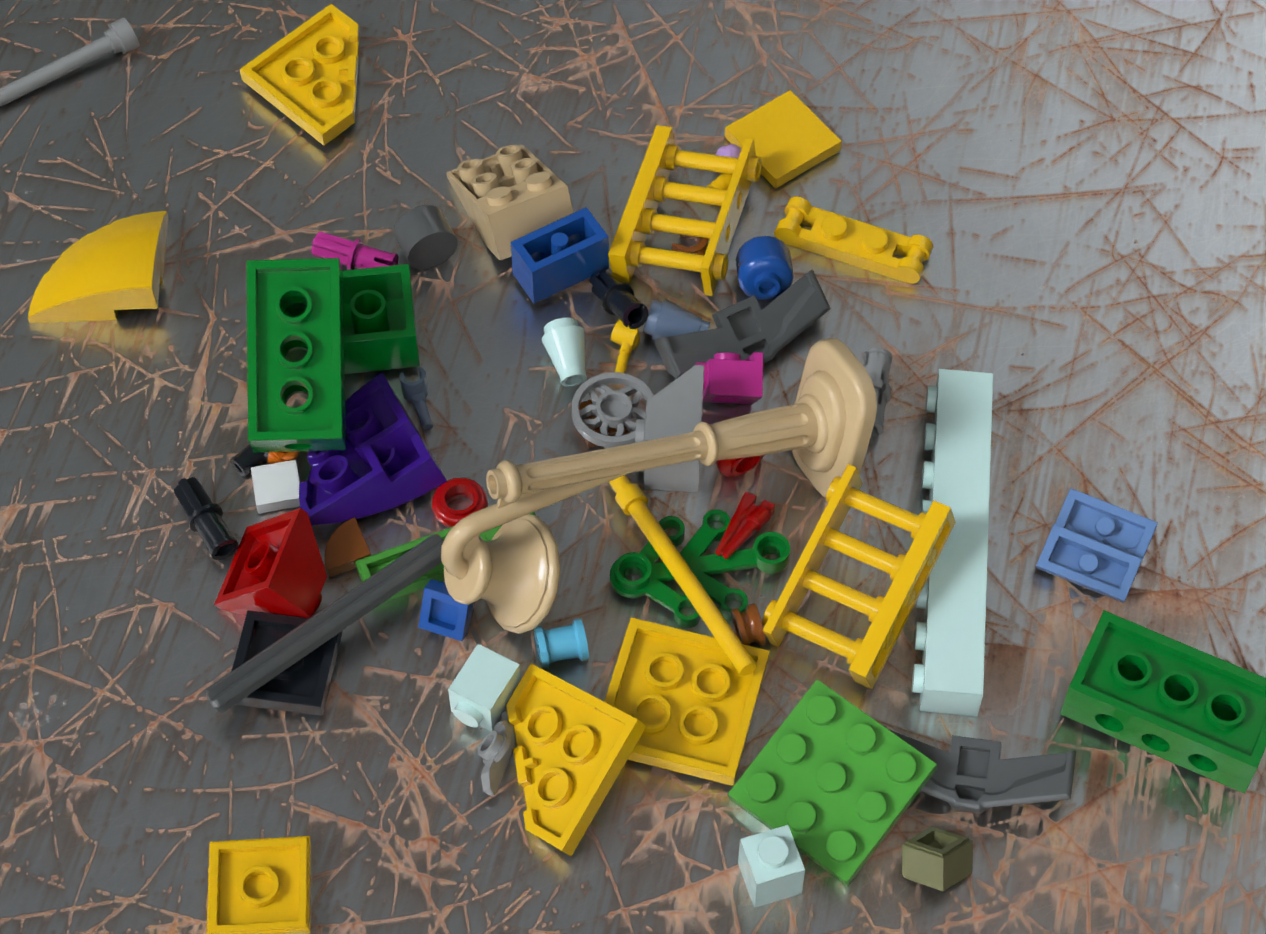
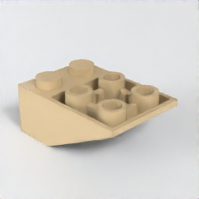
(509, 196)

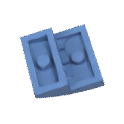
(1097, 545)

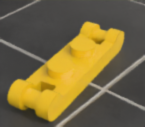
(853, 241)

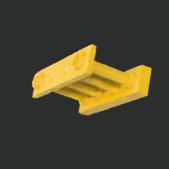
(654, 187)
(885, 613)

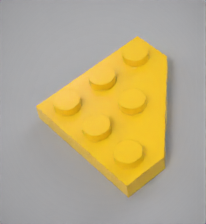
(312, 74)
(566, 754)

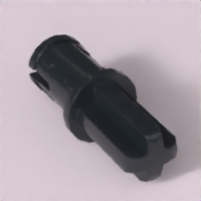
(619, 300)
(205, 518)

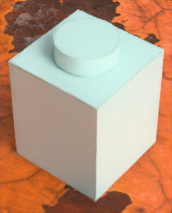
(483, 688)
(771, 866)

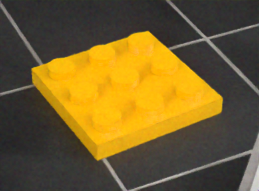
(687, 698)

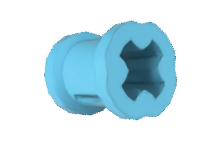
(561, 643)

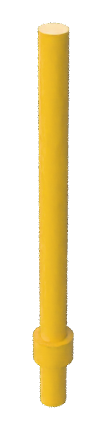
(634, 504)

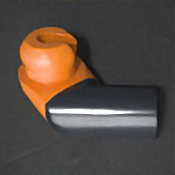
(247, 458)

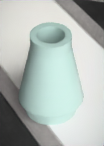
(566, 348)

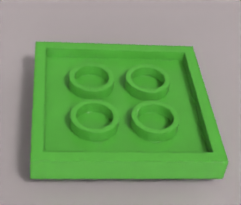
(833, 781)

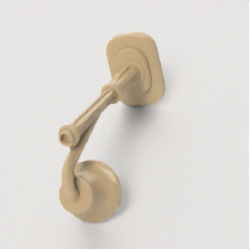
(521, 563)

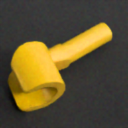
(628, 339)

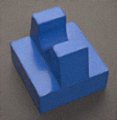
(443, 614)

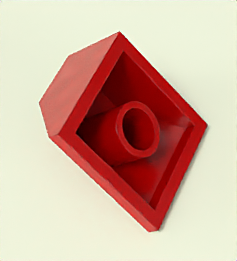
(275, 569)

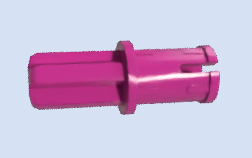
(351, 254)

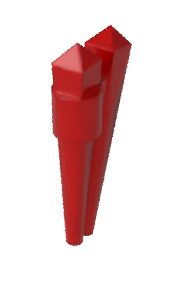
(744, 523)

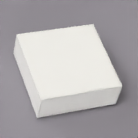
(276, 486)

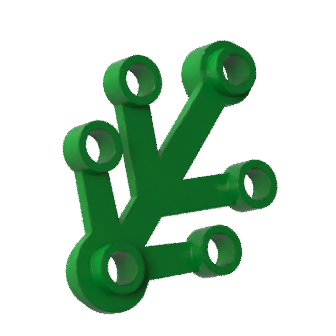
(654, 573)

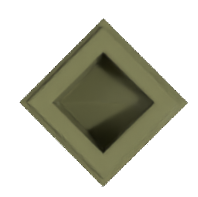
(937, 858)

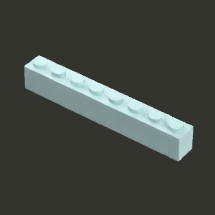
(956, 589)

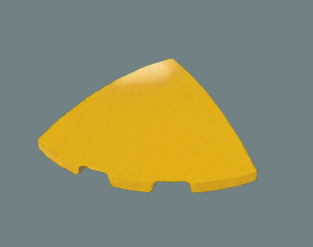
(105, 272)

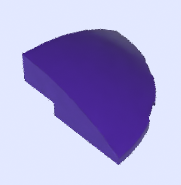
(381, 464)

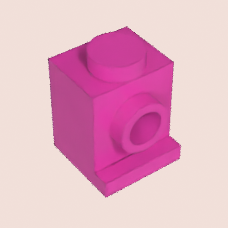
(732, 379)

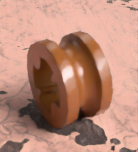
(748, 625)

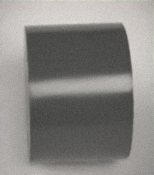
(425, 237)

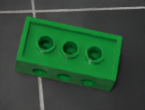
(272, 335)
(1170, 701)

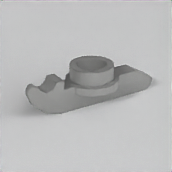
(496, 753)

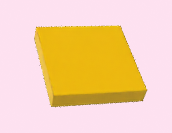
(785, 138)
(260, 886)

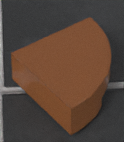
(345, 548)

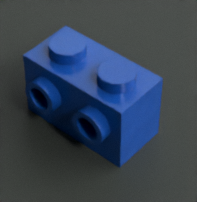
(560, 255)

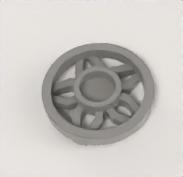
(611, 409)

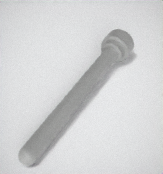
(116, 39)

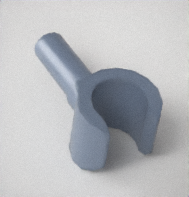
(417, 393)

